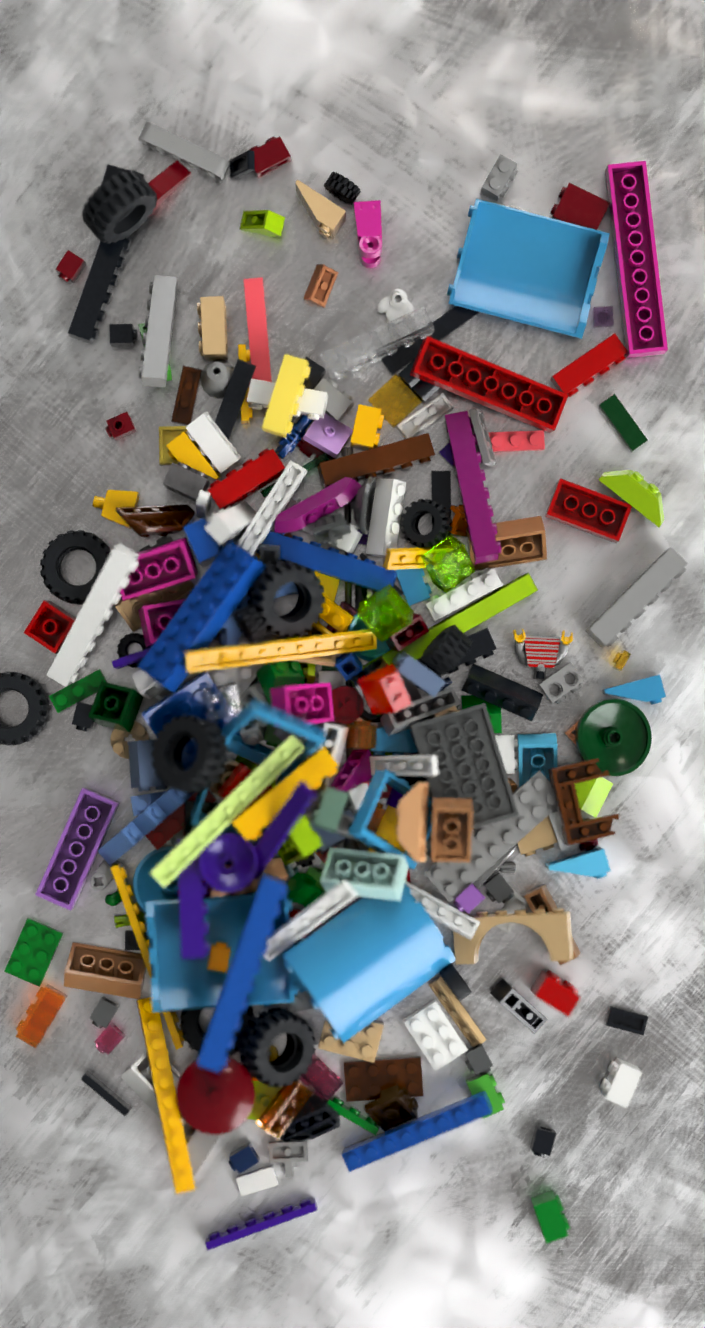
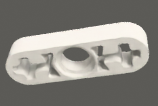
(203, 504)

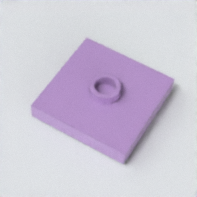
(328, 435)

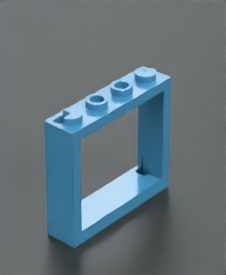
(367, 806)

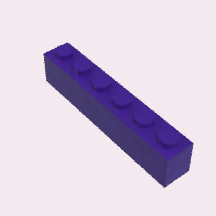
(192, 912)

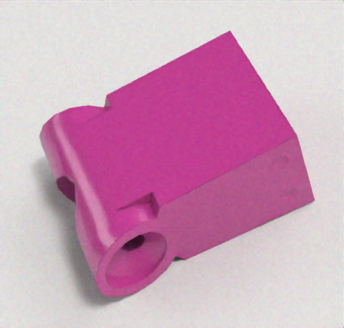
(368, 232)

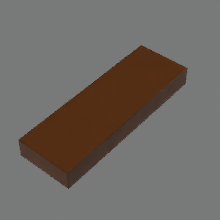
(186, 395)

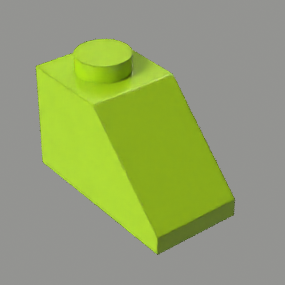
(262, 222)

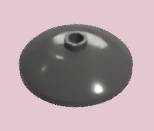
(363, 504)

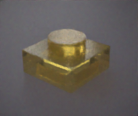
(620, 660)

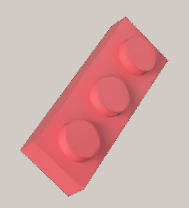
(517, 441)

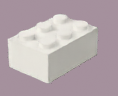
(435, 1035)

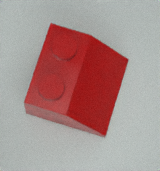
(384, 691)

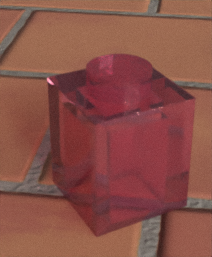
(109, 1039)

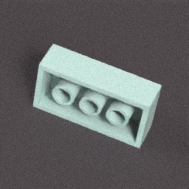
(367, 872)

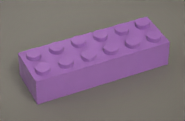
(77, 848)

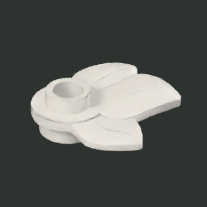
(395, 309)

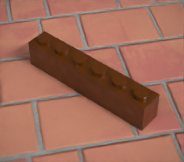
(377, 460)

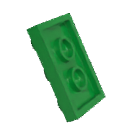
(33, 952)

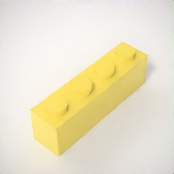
(285, 396)

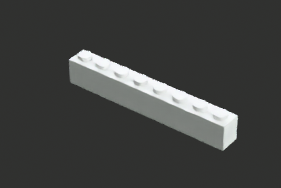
(93, 614)

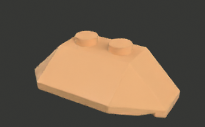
(413, 821)

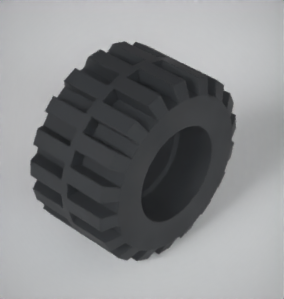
(412, 518)
(446, 650)

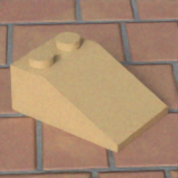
(324, 213)

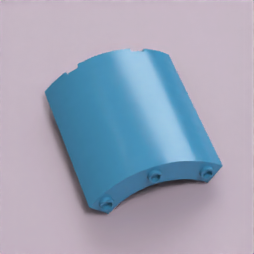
(528, 268)
(368, 960)
(188, 983)

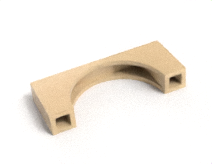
(551, 926)

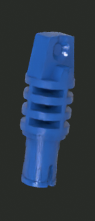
(291, 441)

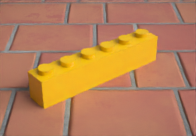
(266, 809)

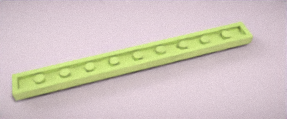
(227, 810)

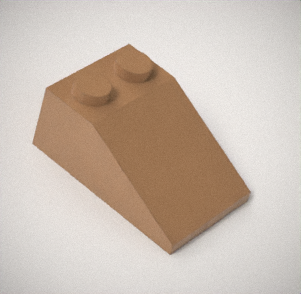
(451, 830)

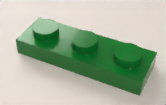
(78, 691)
(353, 1114)

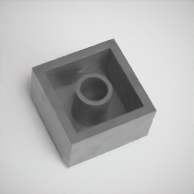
(185, 482)

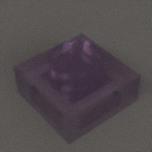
(603, 316)

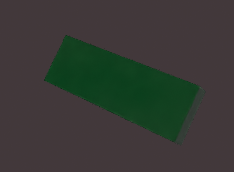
(623, 422)

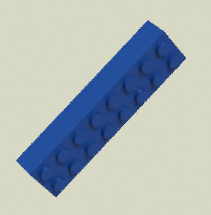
(202, 614)

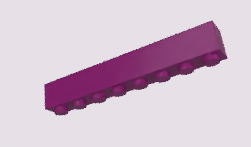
(471, 487)

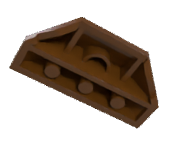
(156, 519)

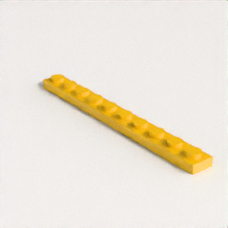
(279, 650)
(139, 929)
(166, 1097)

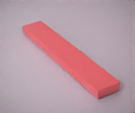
(257, 328)

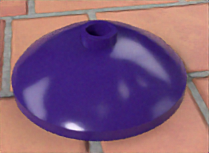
(231, 849)

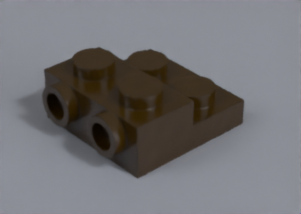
(392, 1108)

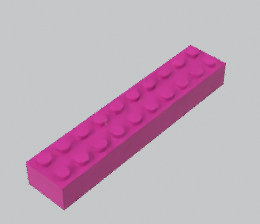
(636, 259)

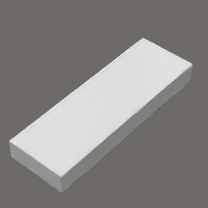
(425, 416)

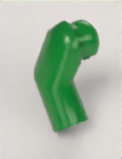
(113, 899)

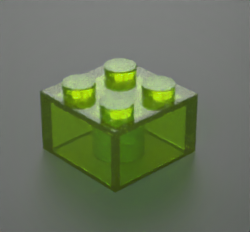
(448, 563)
(385, 613)

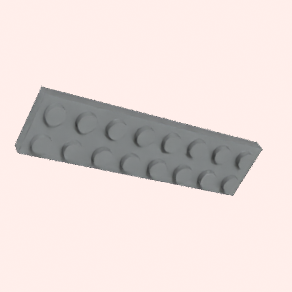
(490, 842)

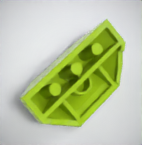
(636, 492)

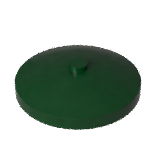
(615, 735)

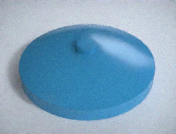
(146, 887)

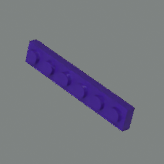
(253, 1226)

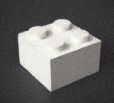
(620, 1082)

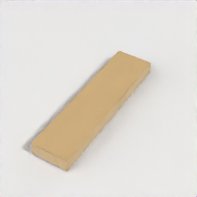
(457, 1012)

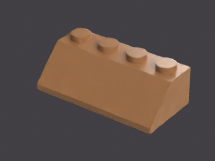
(520, 543)
(105, 971)

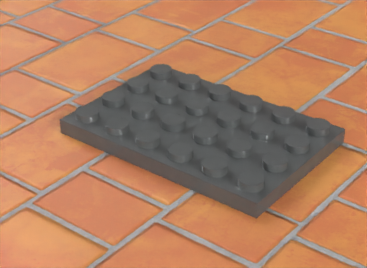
(467, 763)

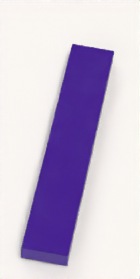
(283, 825)

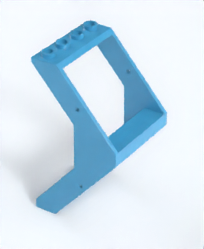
(258, 753)

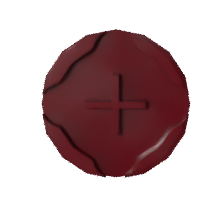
(347, 704)

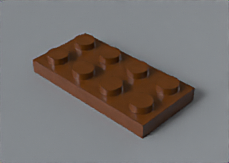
(367, 1079)

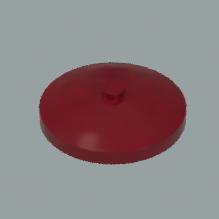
(215, 1100)

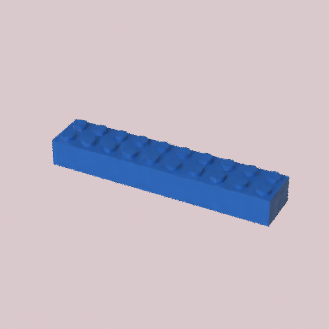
(240, 974)

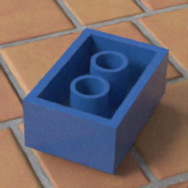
(202, 543)

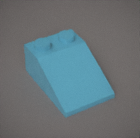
(536, 754)
(587, 863)

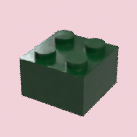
(115, 706)

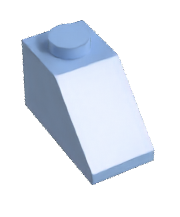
(141, 802)

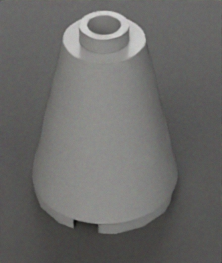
(215, 384)

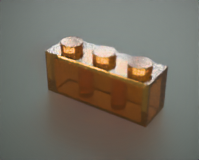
(40, 1015)
(284, 1109)

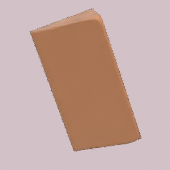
(320, 285)

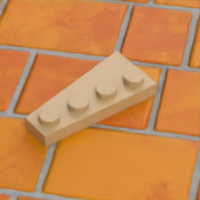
(130, 607)

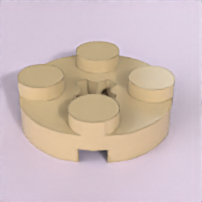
(118, 739)

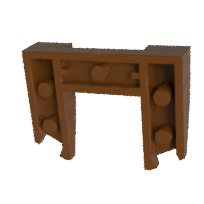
(573, 827)

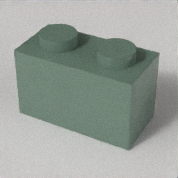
(330, 809)

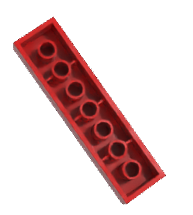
(488, 384)

